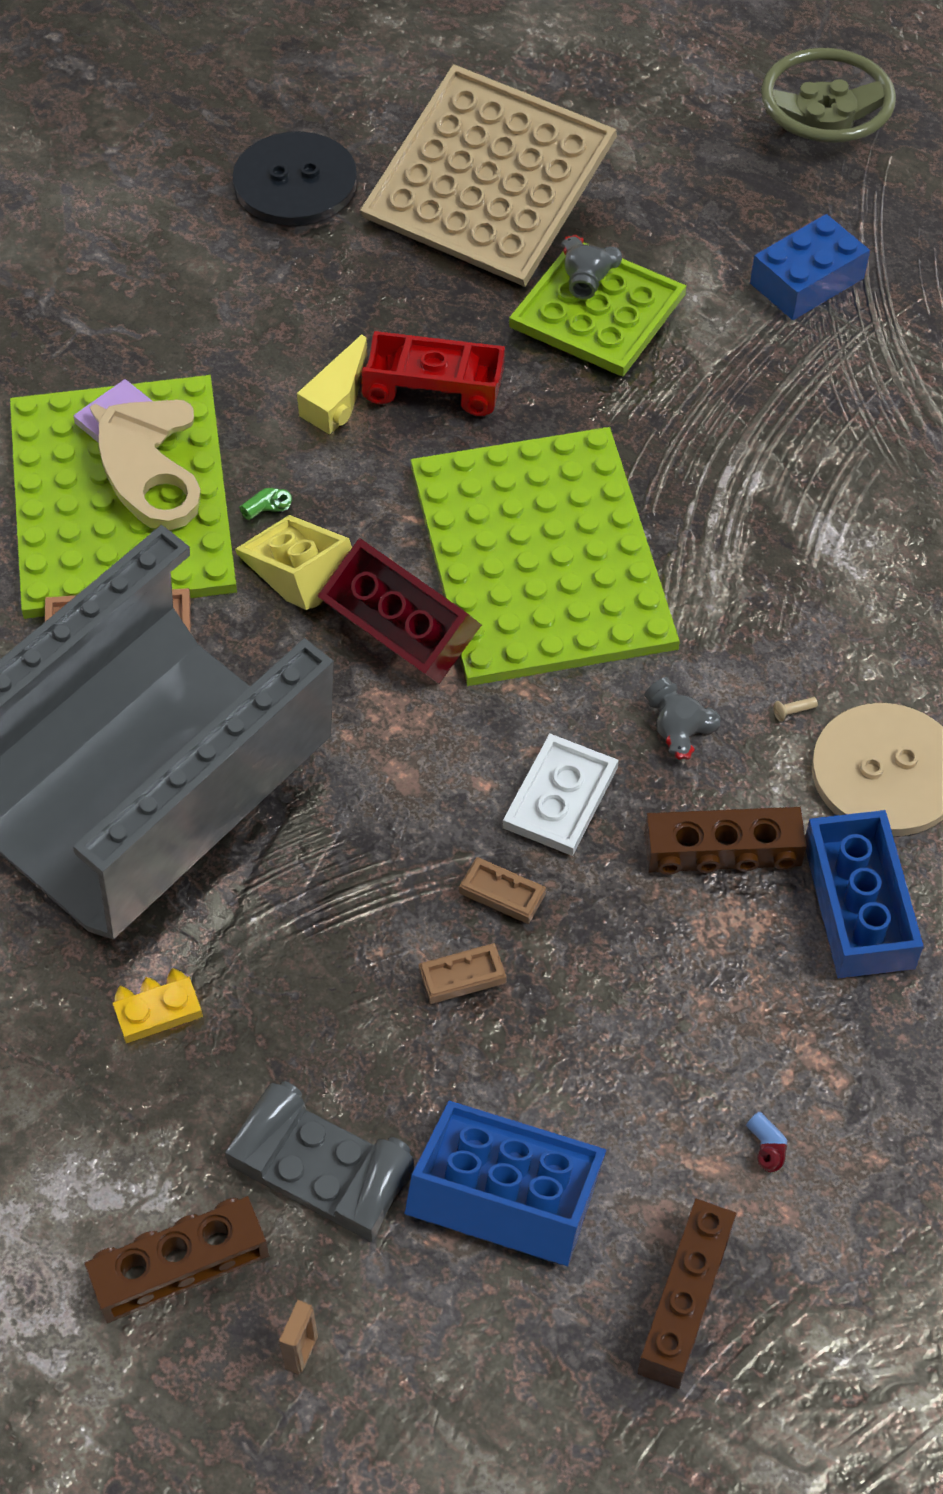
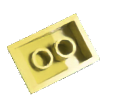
(295, 558)

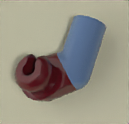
(772, 1145)

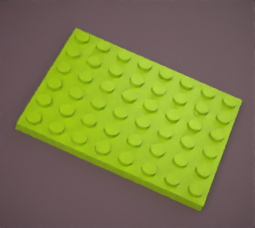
(72, 518)
(543, 555)

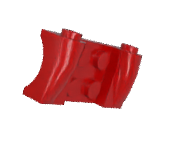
(434, 365)

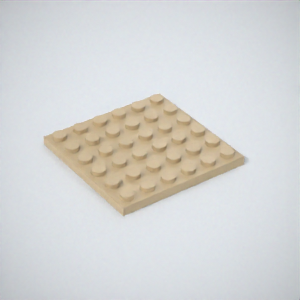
(489, 174)

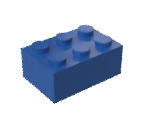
(809, 266)

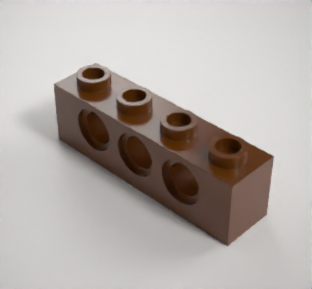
(740, 827)
(165, 1279)
(686, 1294)

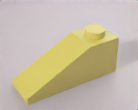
(332, 393)

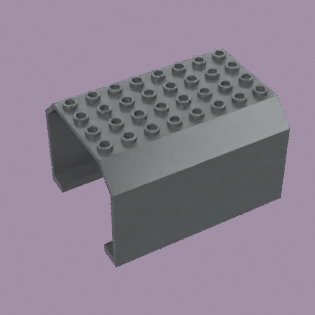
(137, 743)

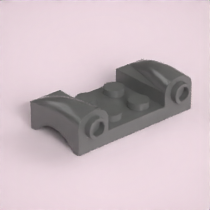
(320, 1162)

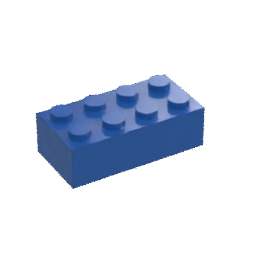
(862, 894)

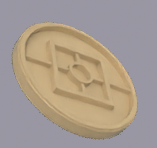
(882, 761)

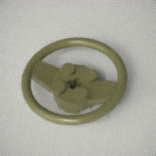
(829, 108)

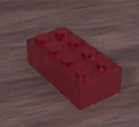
(399, 610)

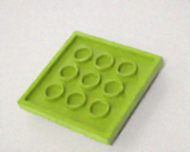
(609, 326)

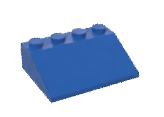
(505, 1182)

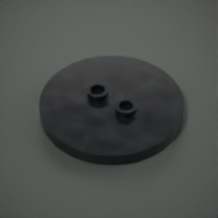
(295, 178)

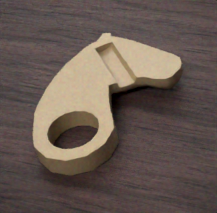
(134, 465)

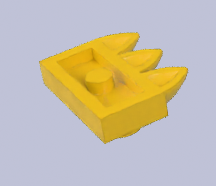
(156, 1006)

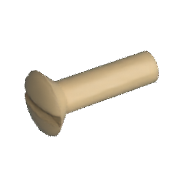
(781, 710)

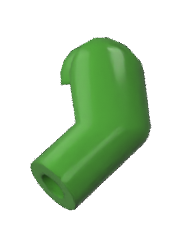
(266, 500)

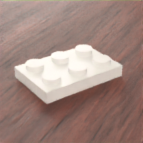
(560, 794)

